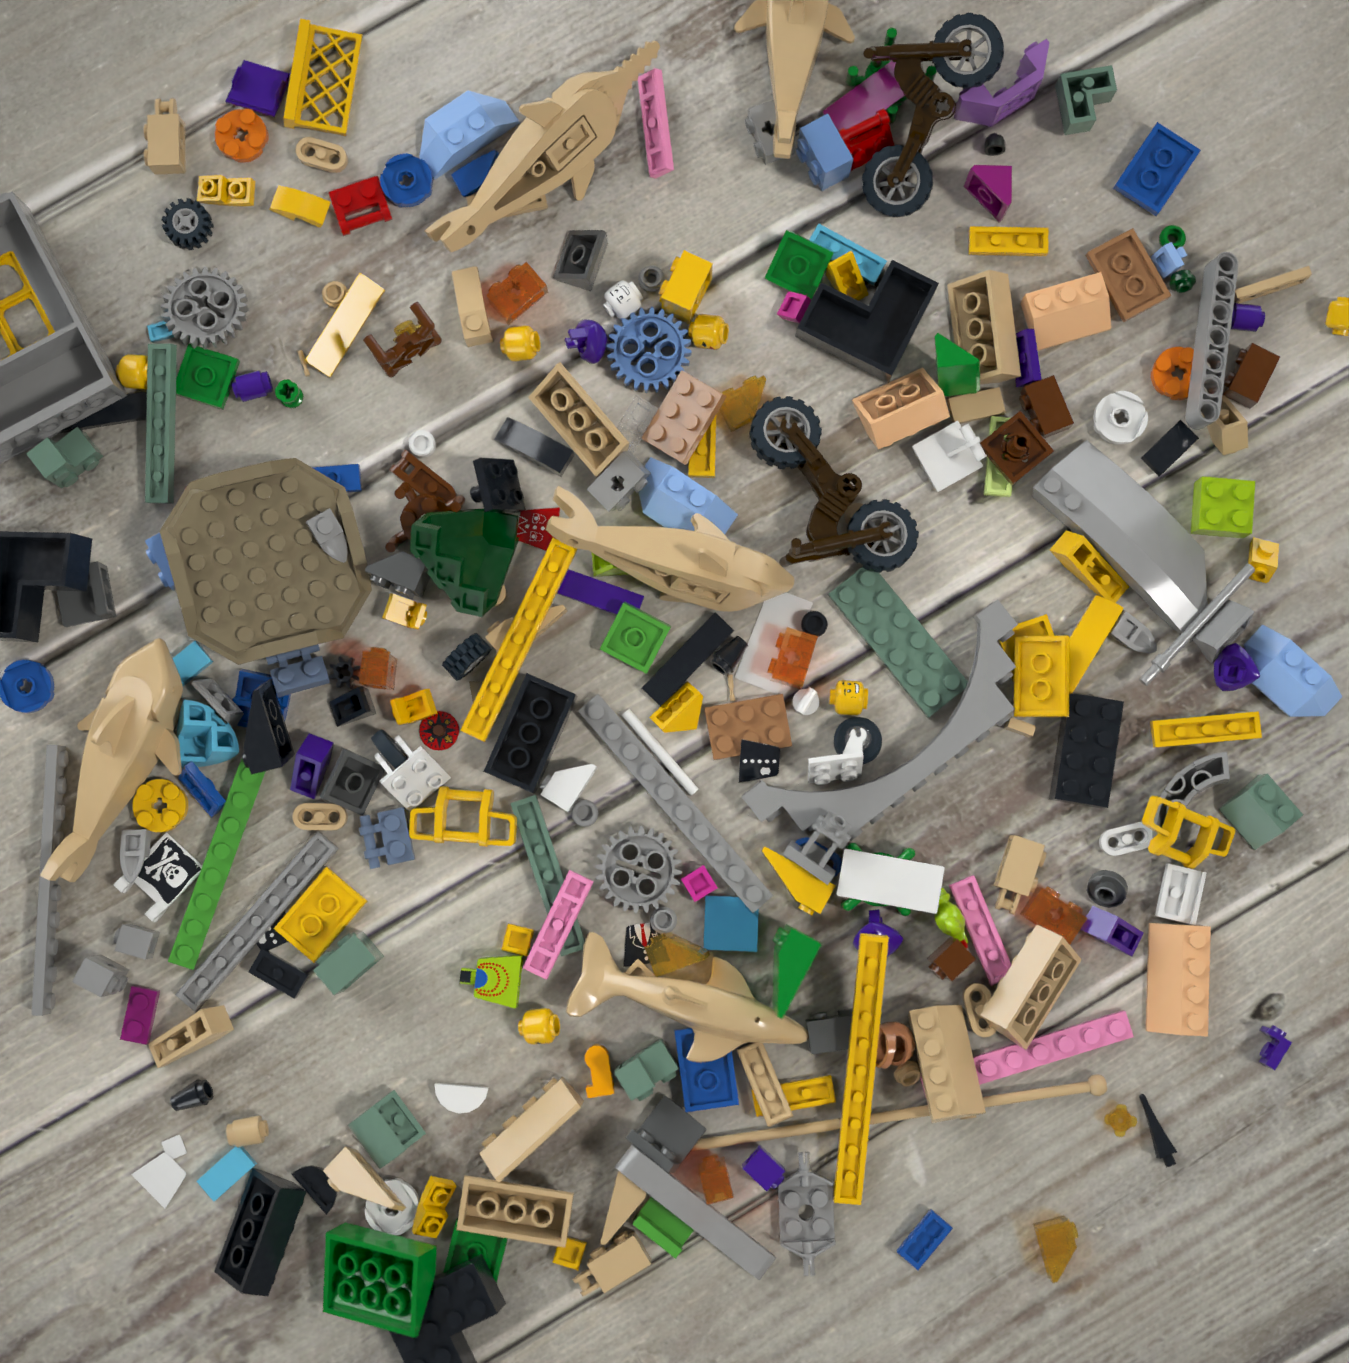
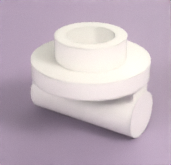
(806, 701)

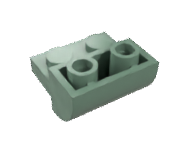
(386, 1129)

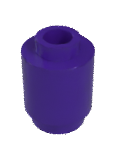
(1247, 317)
(252, 385)

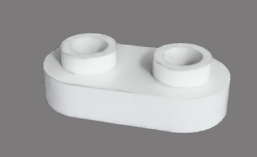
(1125, 839)

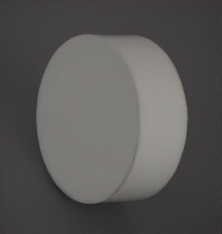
(584, 813)

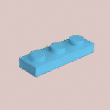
(868, 262)

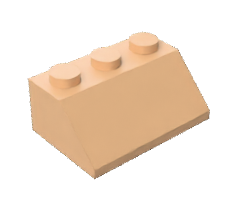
(1068, 311)
(901, 408)

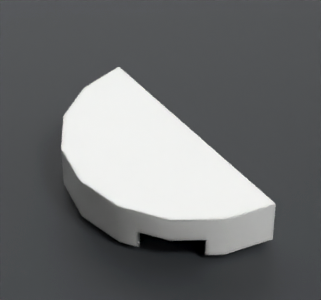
(460, 1097)

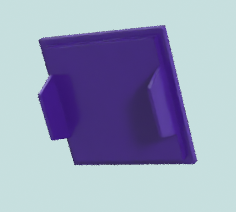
(258, 88)

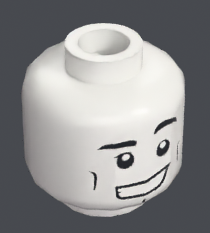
(622, 299)

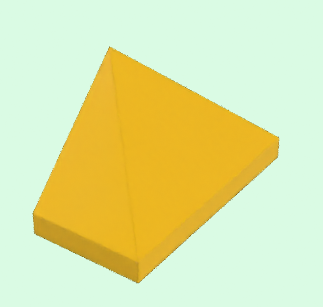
(846, 276)
(680, 711)

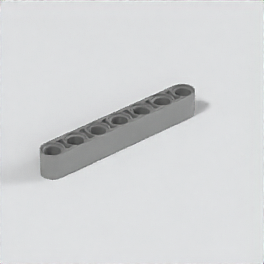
(1205, 350)
(695, 1212)

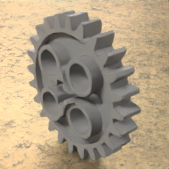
(192, 326)
(630, 893)

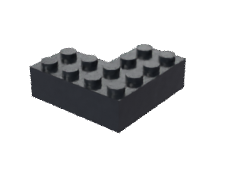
(871, 334)
(29, 567)
(454, 1304)

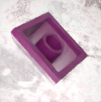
(991, 188)

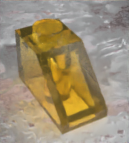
(673, 953)
(1056, 1243)

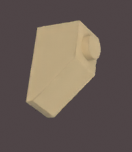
(1230, 430)

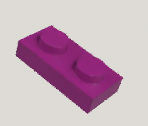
(140, 1015)

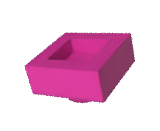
(793, 307)
(699, 883)

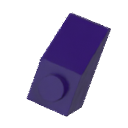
(311, 765)
(1112, 930)

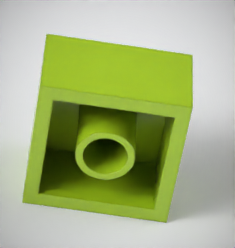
(1223, 507)

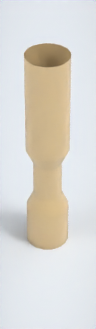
(303, 362)
(731, 686)

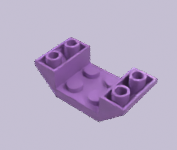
(978, 105)

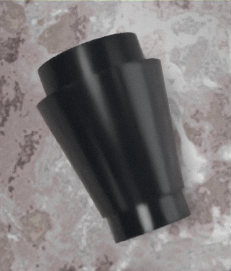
(729, 656)
(194, 1095)

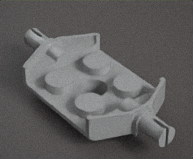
(810, 1235)

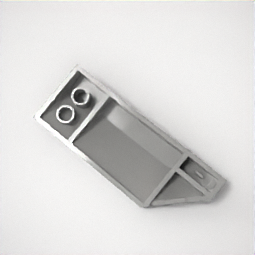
(1129, 532)

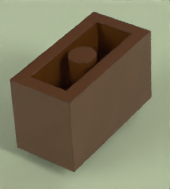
(1250, 375)
(1046, 407)
(950, 959)

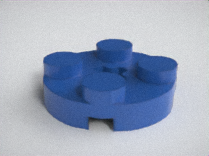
(393, 174)
(40, 693)

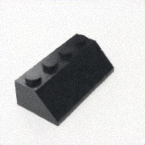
(260, 1233)

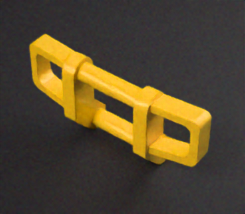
(1168, 833)
(441, 834)

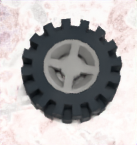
(182, 216)
(466, 656)

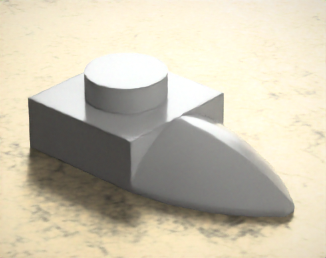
(329, 535)
(1133, 634)
(133, 850)

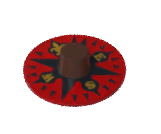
(439, 731)

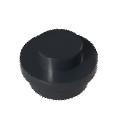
(814, 623)

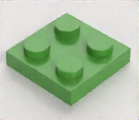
(635, 637)

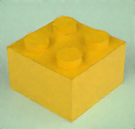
(686, 286)

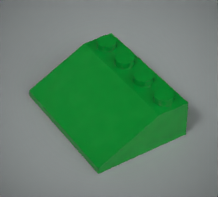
(791, 961)
(377, 1278)

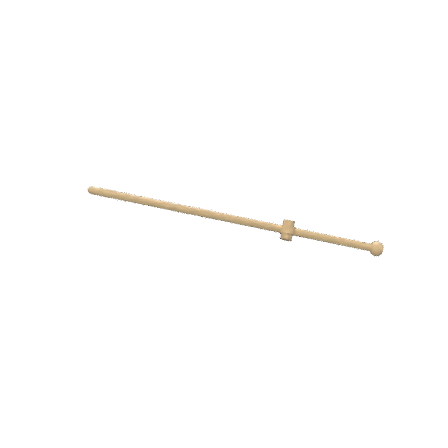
(1095, 1085)

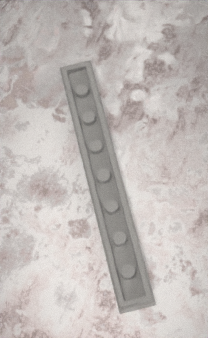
(257, 921)

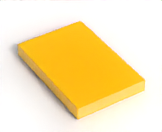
(1041, 676)
(320, 914)

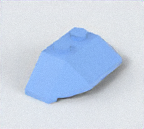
(463, 130)
(674, 498)
(1290, 675)

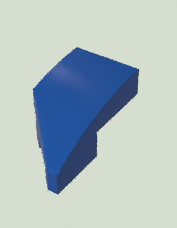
(472, 175)

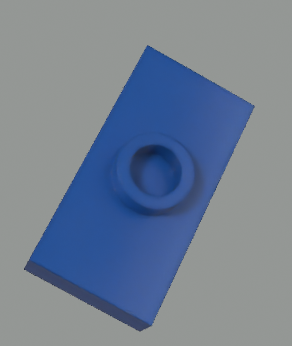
(345, 475)
(201, 789)
(924, 1239)

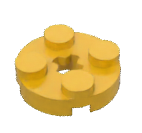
(149, 794)

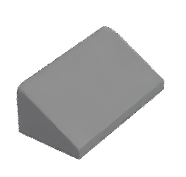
(219, 700)

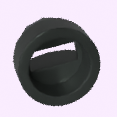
(994, 144)

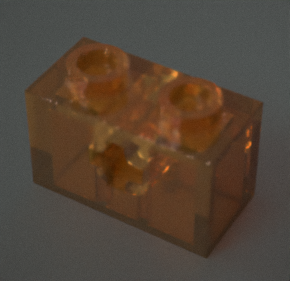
(511, 305)
(378, 669)
(795, 673)
(1038, 912)
(715, 1179)

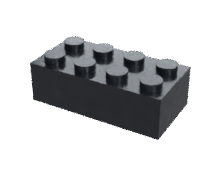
(530, 733)
(1086, 751)

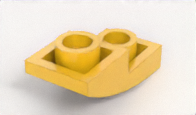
(226, 191)
(299, 204)
(431, 1207)

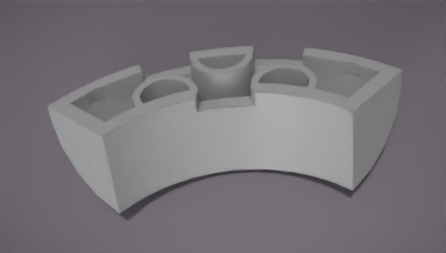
(1191, 781)

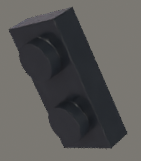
(278, 973)

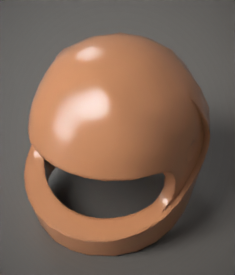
(895, 1044)

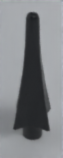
(1162, 1145)

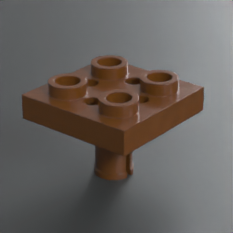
(1024, 442)

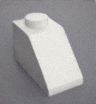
(567, 785)

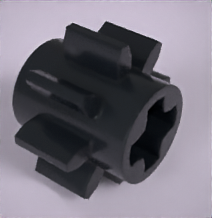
(337, 675)

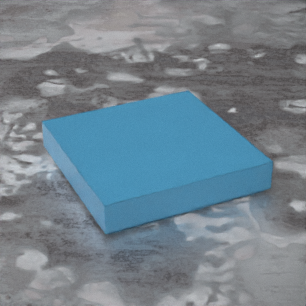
(729, 925)

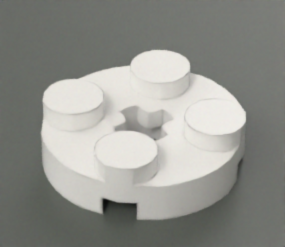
(1106, 424)
(390, 1222)

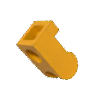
(598, 1061)

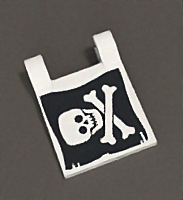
(164, 875)

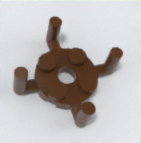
(407, 344)
(415, 508)

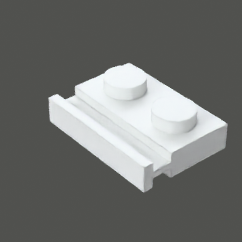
(1180, 894)

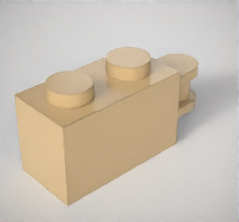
(165, 139)
(1018, 871)
(614, 1263)

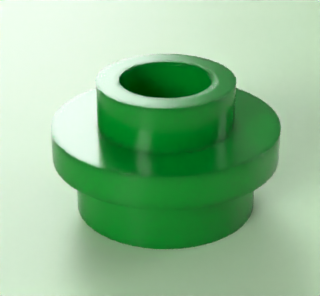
(1174, 231)

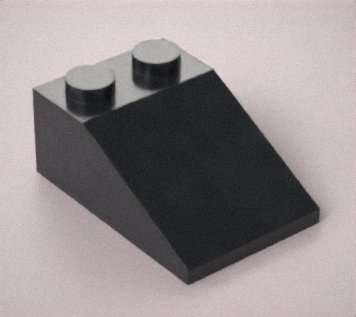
(267, 737)

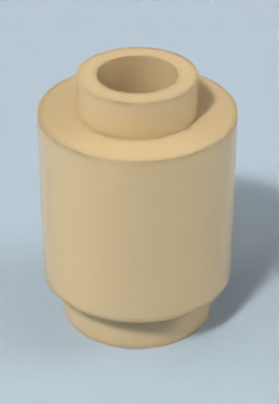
(247, 1131)

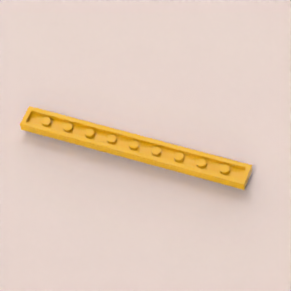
(860, 1068)

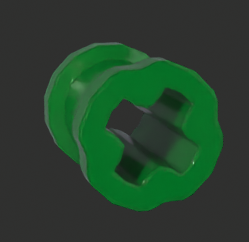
(282, 391)

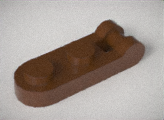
(422, 478)

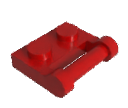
(867, 144)
(358, 198)

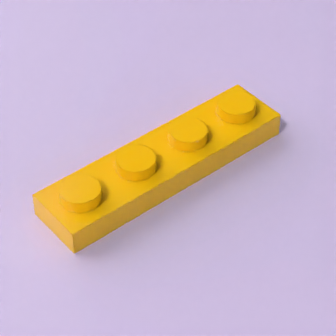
(1206, 729)

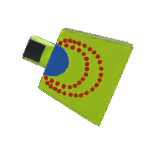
(496, 979)

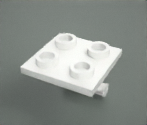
(950, 454)

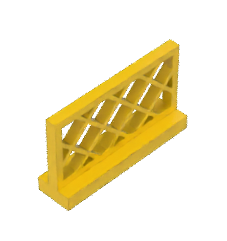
(299, 76)

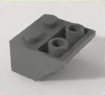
(402, 572)

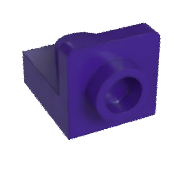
(1275, 1050)

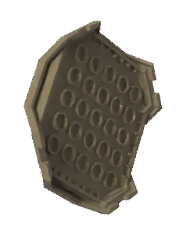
(251, 566)

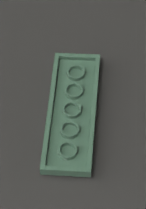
(898, 640)

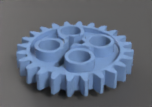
(665, 366)

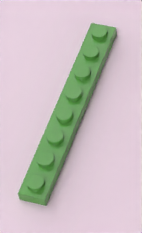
(216, 867)

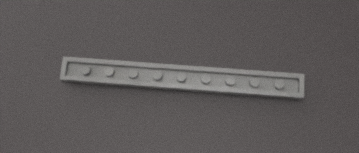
(675, 803)
(49, 891)

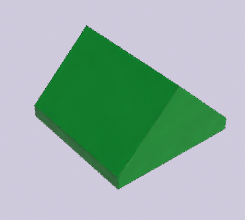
(956, 369)

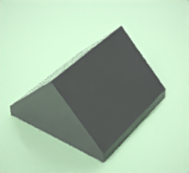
(581, 258)
(352, 782)

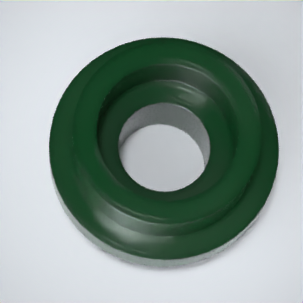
(1182, 281)

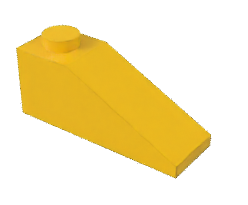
(1088, 566)
(801, 884)

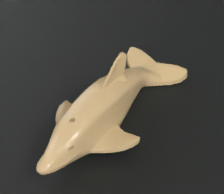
(718, 1012)

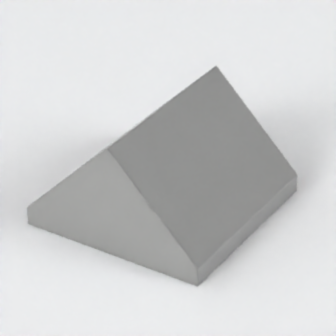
(1222, 629)

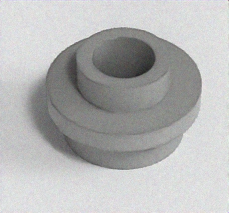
(651, 271)

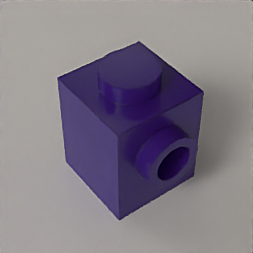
(764, 1168)

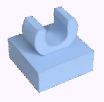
(1168, 259)

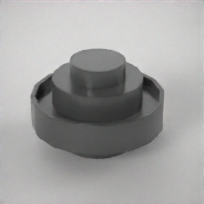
(1107, 888)

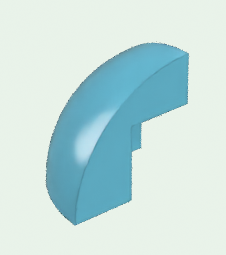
(204, 736)

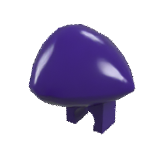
(589, 339)
(1234, 668)
(877, 927)

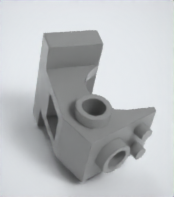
(812, 856)

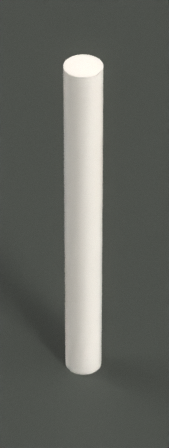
(660, 752)

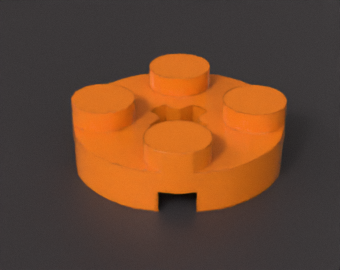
(229, 126)
(1164, 367)

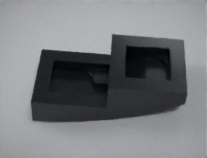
(1170, 448)

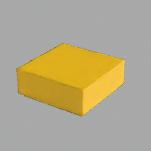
(517, 939)
(571, 1254)

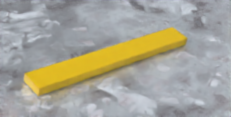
(518, 640)

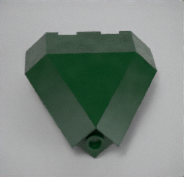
(467, 554)

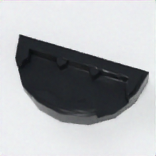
(315, 1183)

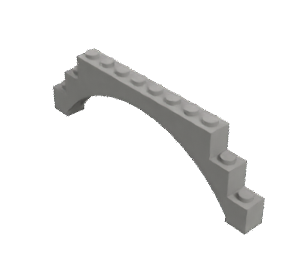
(976, 712)

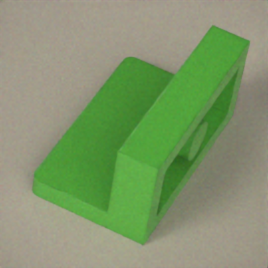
(662, 1227)

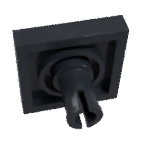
(497, 486)

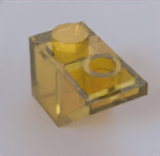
(743, 402)

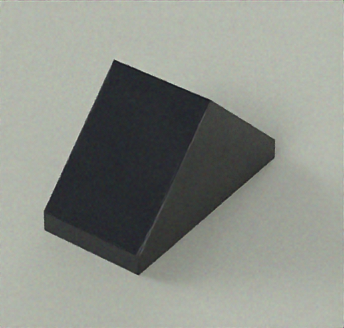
(352, 706)

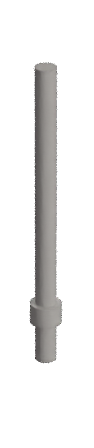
(1162, 662)

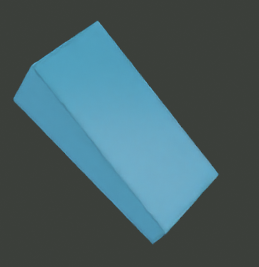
(159, 332)

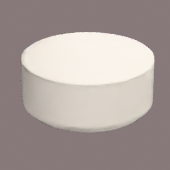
(422, 444)

